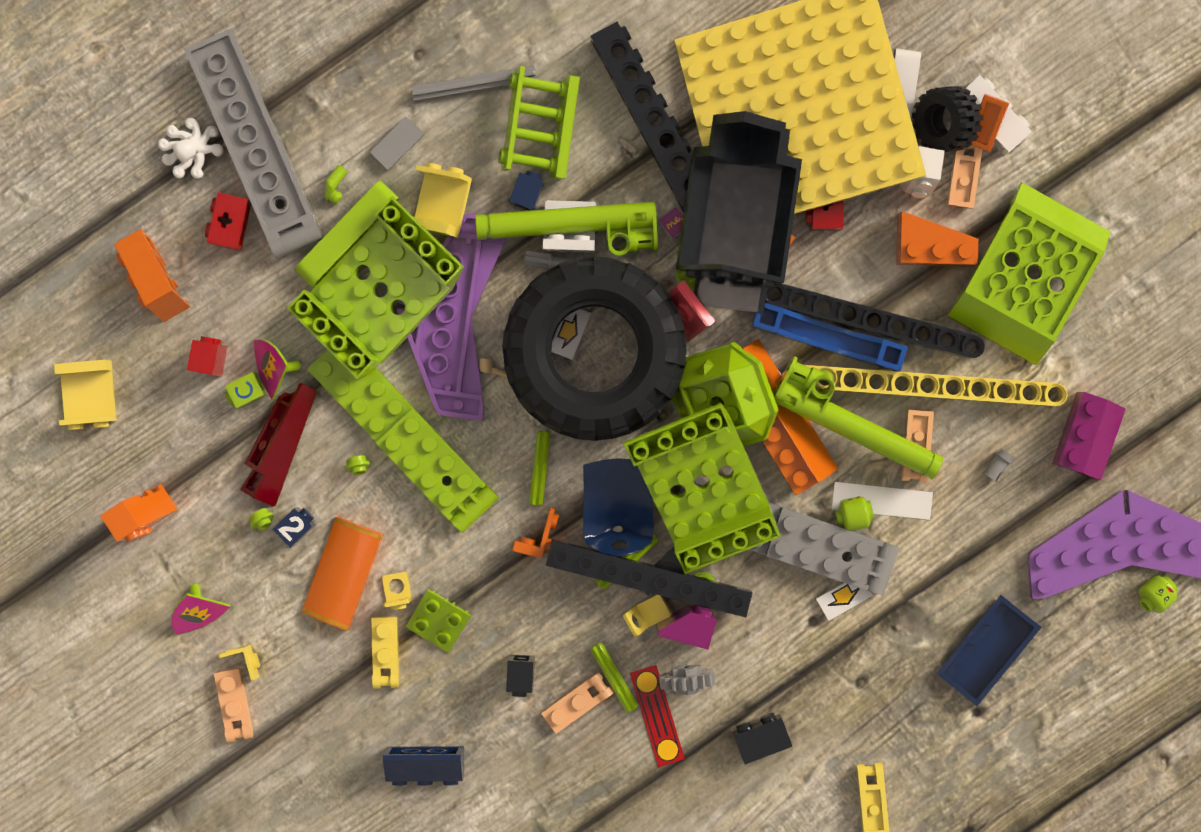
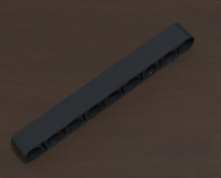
(885, 319)

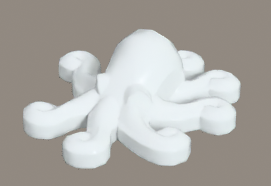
(190, 148)

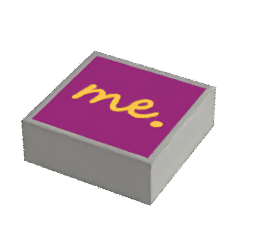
(672, 222)

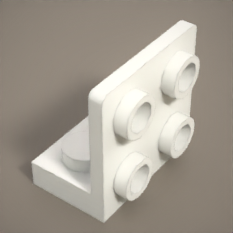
(570, 242)

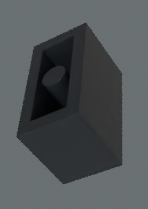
(520, 675)
(762, 738)

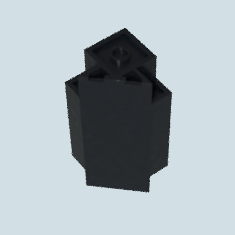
(739, 212)

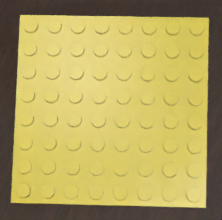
(823, 74)

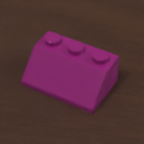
(1089, 435)
(689, 625)

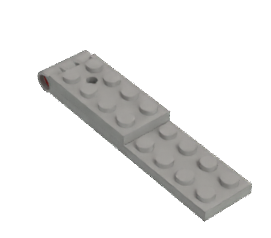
(253, 143)
(820, 548)

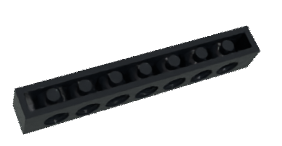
(619, 36)
(649, 578)

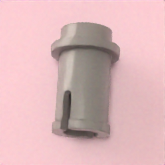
(998, 465)

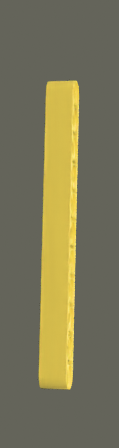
(939, 382)

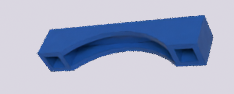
(830, 337)

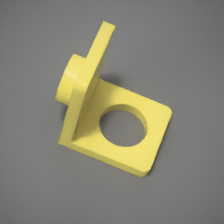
(394, 600)
(647, 614)
(251, 659)

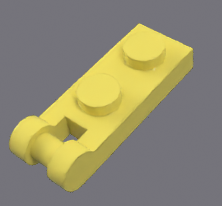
(385, 651)
(872, 798)

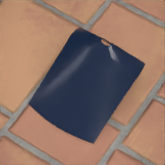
(612, 498)

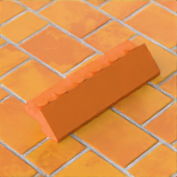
(792, 438)

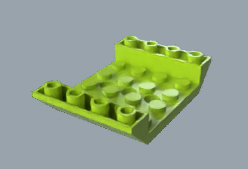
(1010, 305)
(349, 314)
(710, 518)

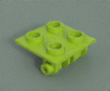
(438, 620)

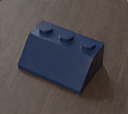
(424, 764)

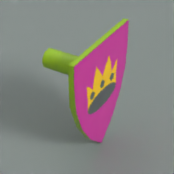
(272, 365)
(195, 611)

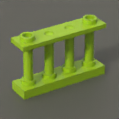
(563, 115)

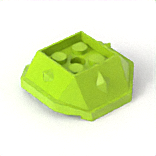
(738, 381)

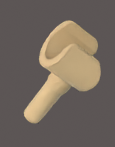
(486, 366)

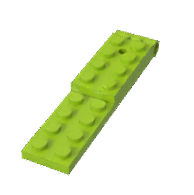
(408, 440)

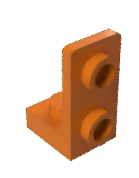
(528, 545)

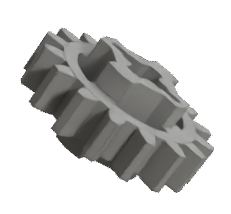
(687, 679)

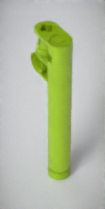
(630, 220)
(800, 395)

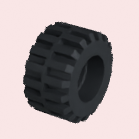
(964, 118)

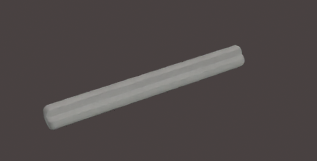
(466, 84)

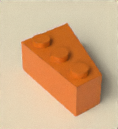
(932, 244)
(149, 276)

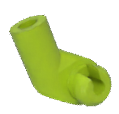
(331, 184)

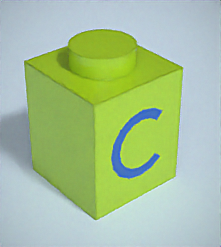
(245, 390)

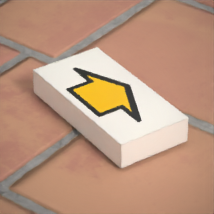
(569, 334)
(841, 599)

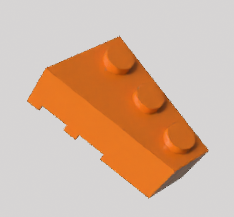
(136, 515)

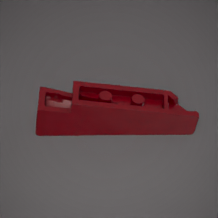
(277, 445)

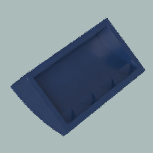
(989, 650)

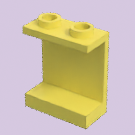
(442, 199)
(87, 393)

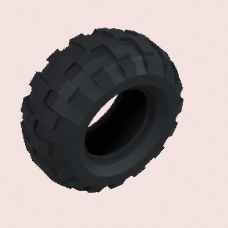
(589, 284)

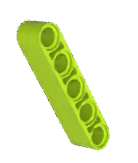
(343, 235)

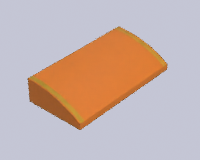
(342, 573)

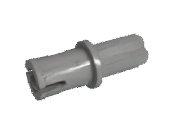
(543, 260)

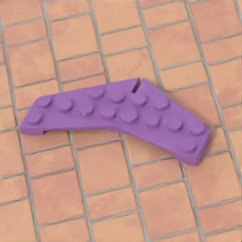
(446, 338)
(1112, 540)

